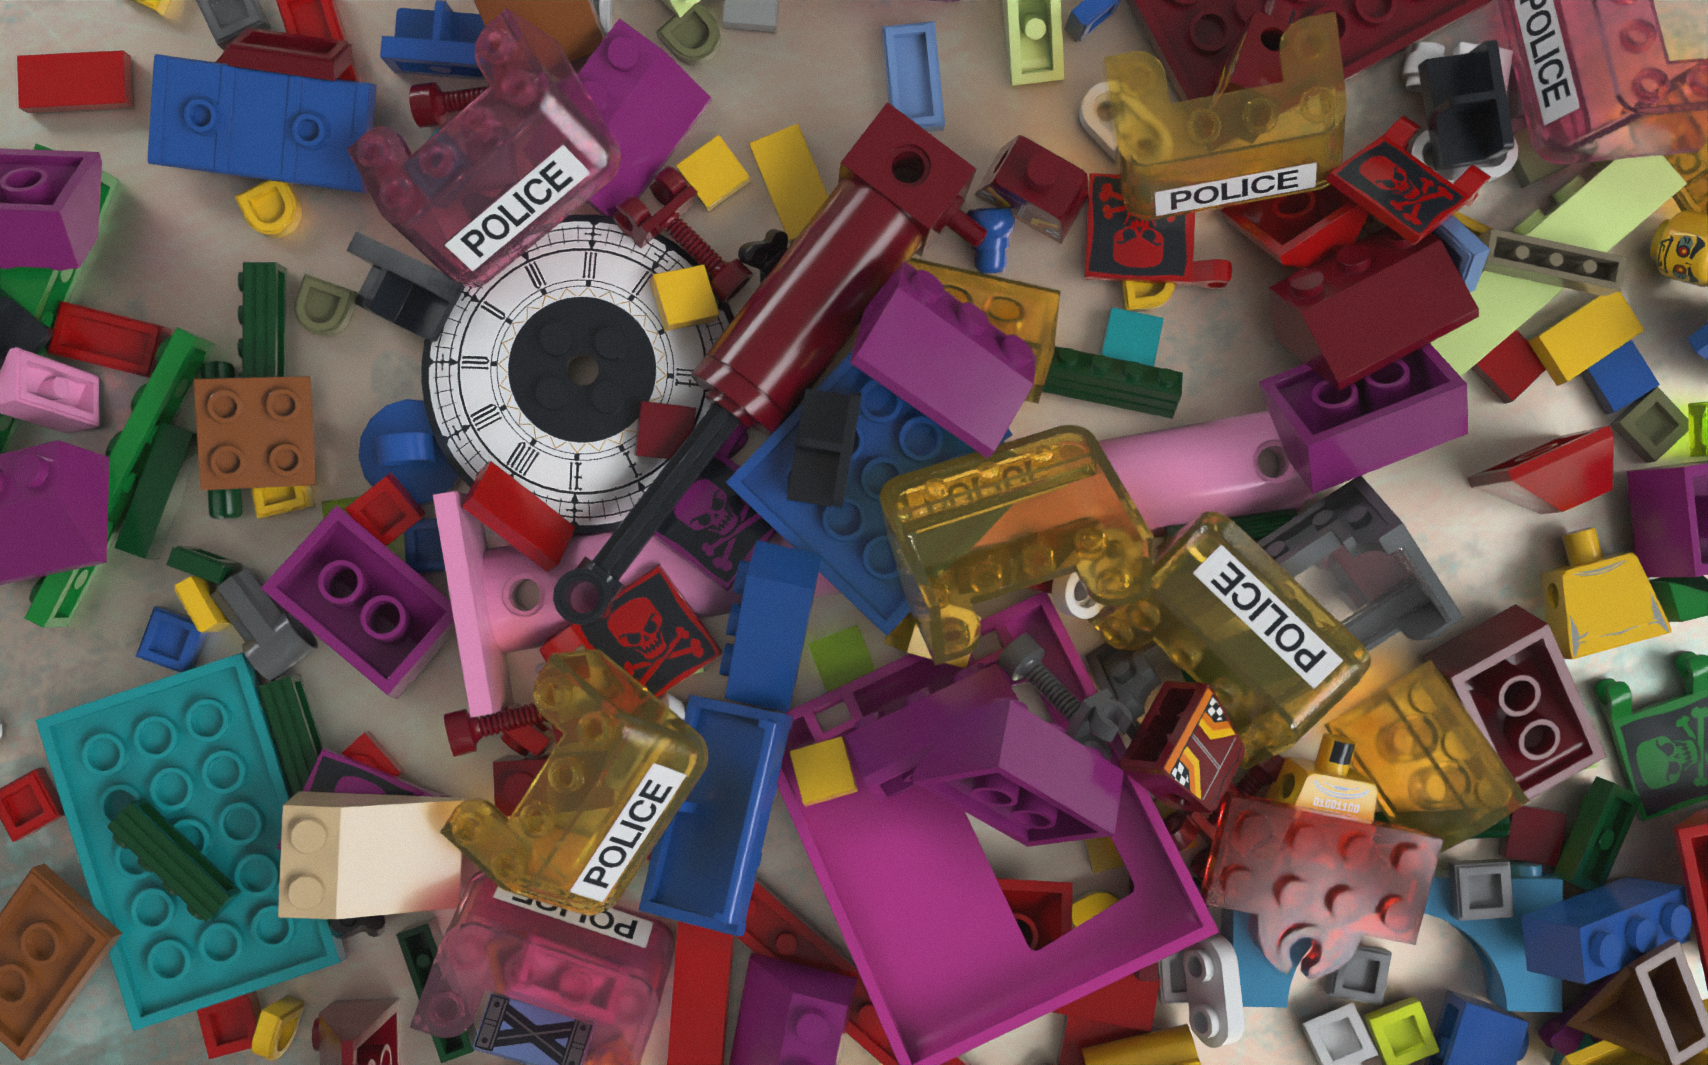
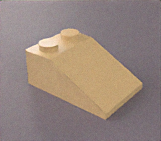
(366, 855)

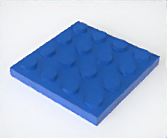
(854, 539)

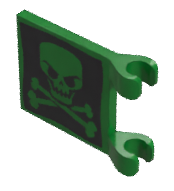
(1662, 743)

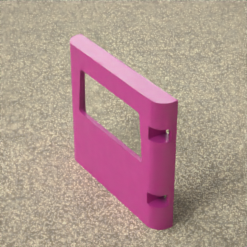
(924, 900)

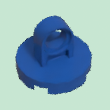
(403, 443)

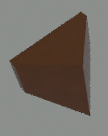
(1650, 1008)

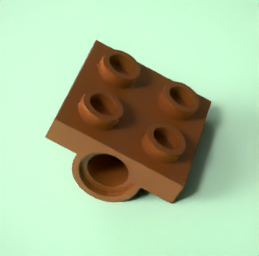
(254, 432)

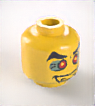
(1682, 248)

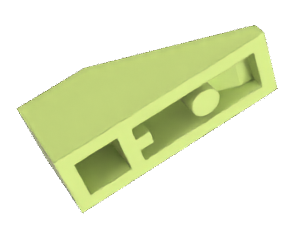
(1033, 40)

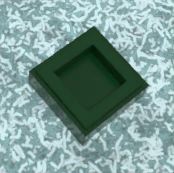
(203, 563)

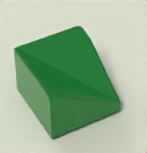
(1682, 597)

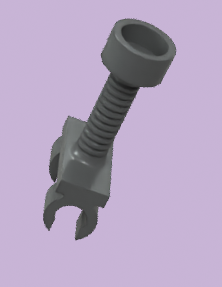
(1094, 715)

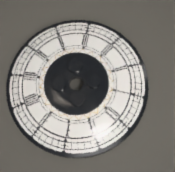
(503, 358)

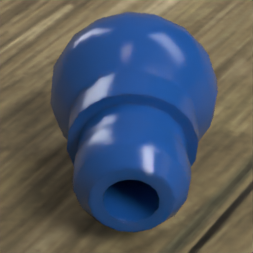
(991, 253)

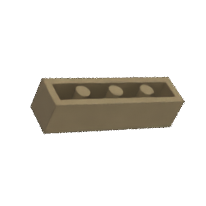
(1553, 262)

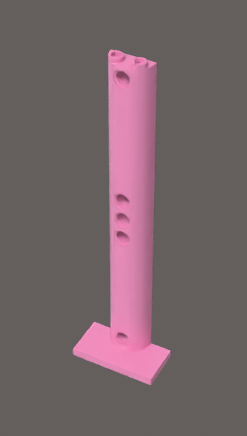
(1165, 471)

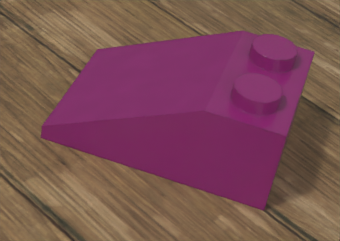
(1670, 519)

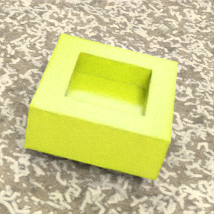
(1401, 1032)

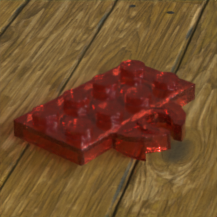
(1318, 879)

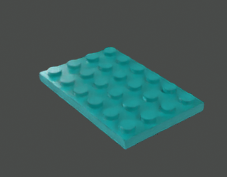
(211, 769)

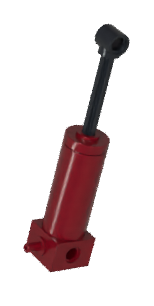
(799, 318)

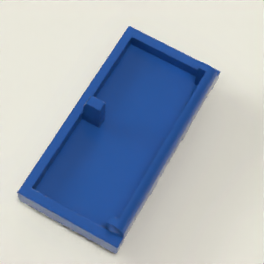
(257, 123)
(714, 844)

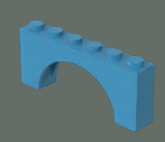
(1495, 942)

